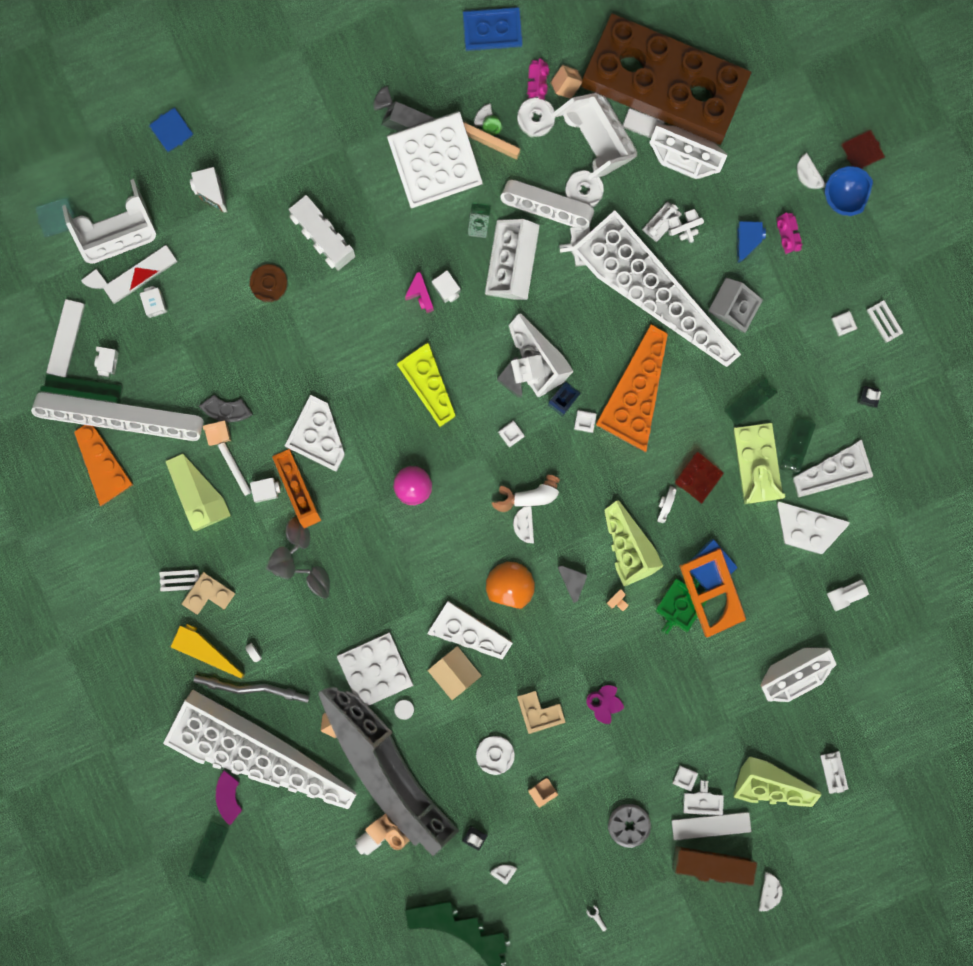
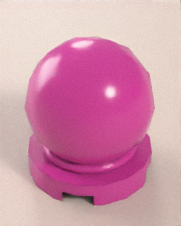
(412, 485)

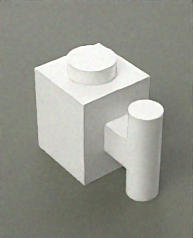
(528, 369)

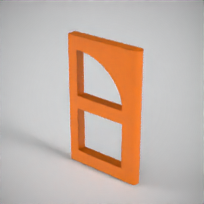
(733, 612)

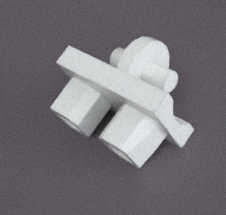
(692, 221)

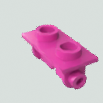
(539, 71)
(787, 224)

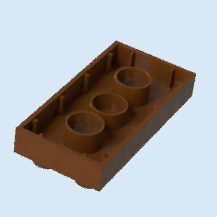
(666, 79)

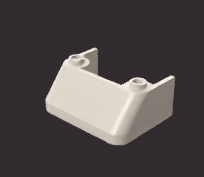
(601, 130)
(113, 234)

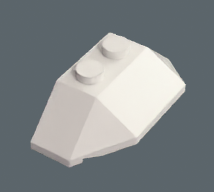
(687, 152)
(797, 674)

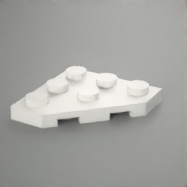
(317, 435)

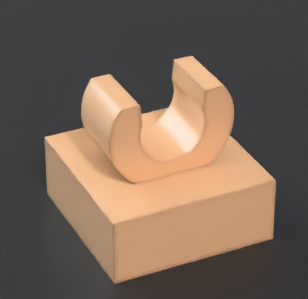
(617, 600)

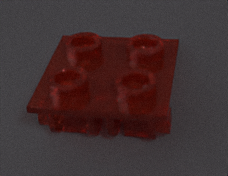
(699, 477)

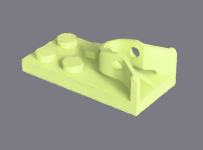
(758, 463)

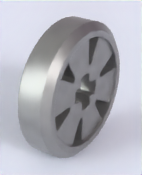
(629, 837)

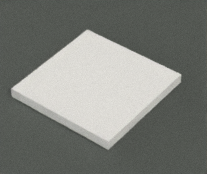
(434, 159)

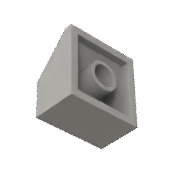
(735, 304)

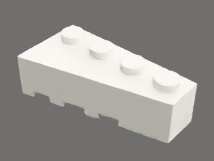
(322, 233)

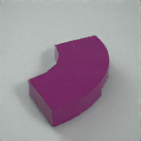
(226, 797)

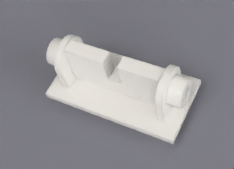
(659, 224)
(834, 772)

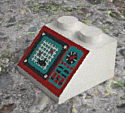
(208, 187)

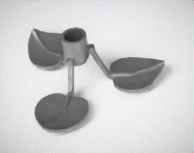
(283, 566)

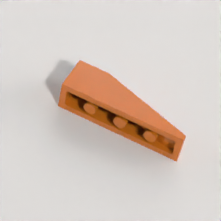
(296, 489)

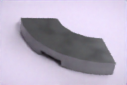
(225, 411)

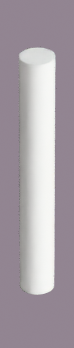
(234, 468)

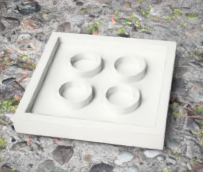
(375, 670)

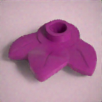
(607, 704)

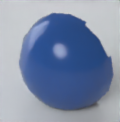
(848, 190)

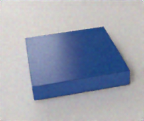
(708, 573)

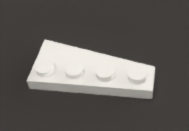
(842, 469)
(462, 628)

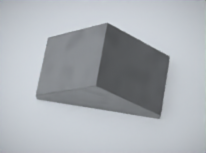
(508, 380)
(573, 580)

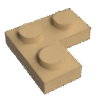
(205, 589)
(537, 718)

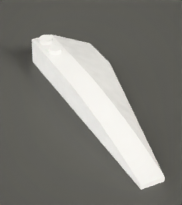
(634, 271)
(229, 741)

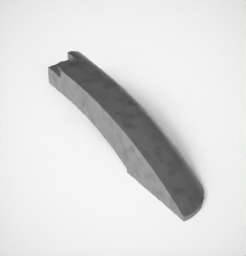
(384, 772)

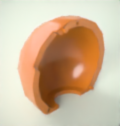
(510, 585)

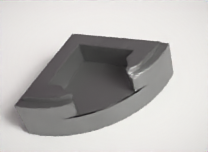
(382, 99)

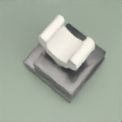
(869, 396)
(474, 838)

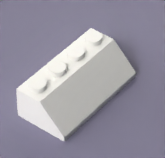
(512, 259)

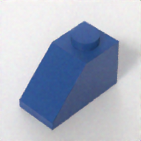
(748, 238)

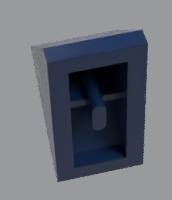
(563, 399)

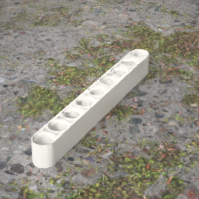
(117, 416)

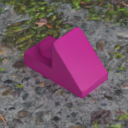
(419, 289)

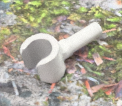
(597, 919)

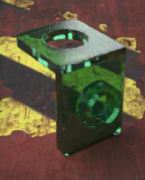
(479, 220)

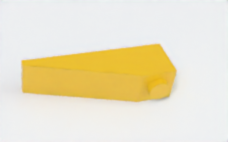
(197, 646)

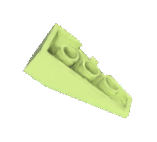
(199, 498)
(633, 550)

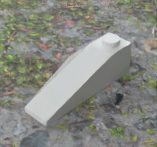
(533, 343)

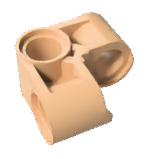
(383, 829)

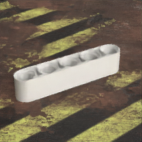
(547, 204)

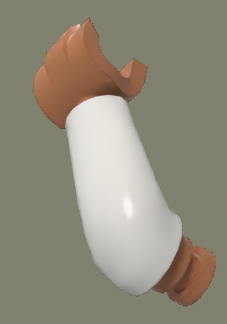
(540, 496)

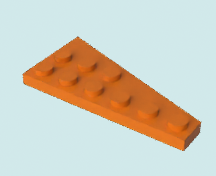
(633, 401)

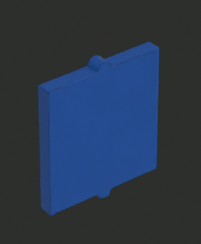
(171, 130)

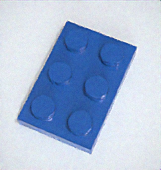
(492, 29)

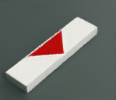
(140, 274)

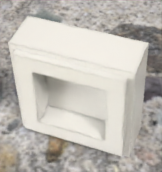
(844, 323)
(585, 421)
(511, 434)
(685, 778)

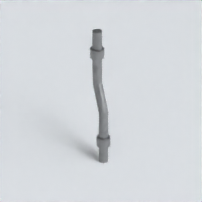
(214, 683)

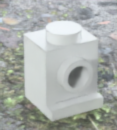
(106, 361)

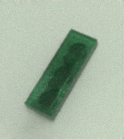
(208, 852)

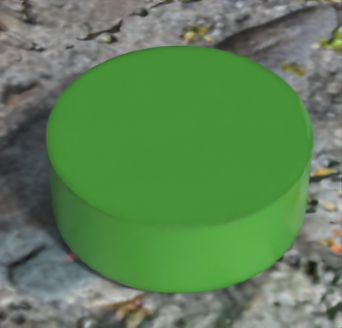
(492, 125)

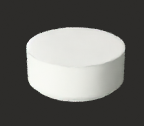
(253, 652)
(404, 709)

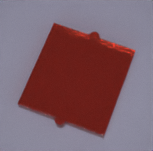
(863, 150)

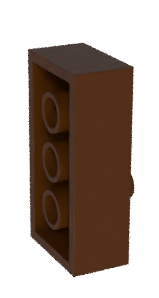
(714, 866)

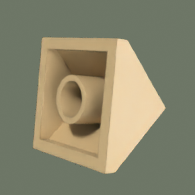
(454, 673)

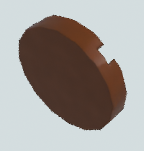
(268, 283)

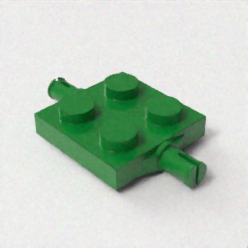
(678, 607)

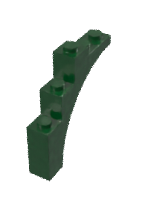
(468, 929)

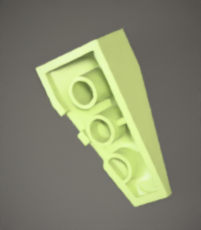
(767, 782)

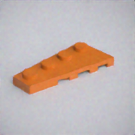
(103, 468)

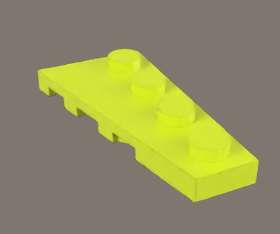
(426, 381)

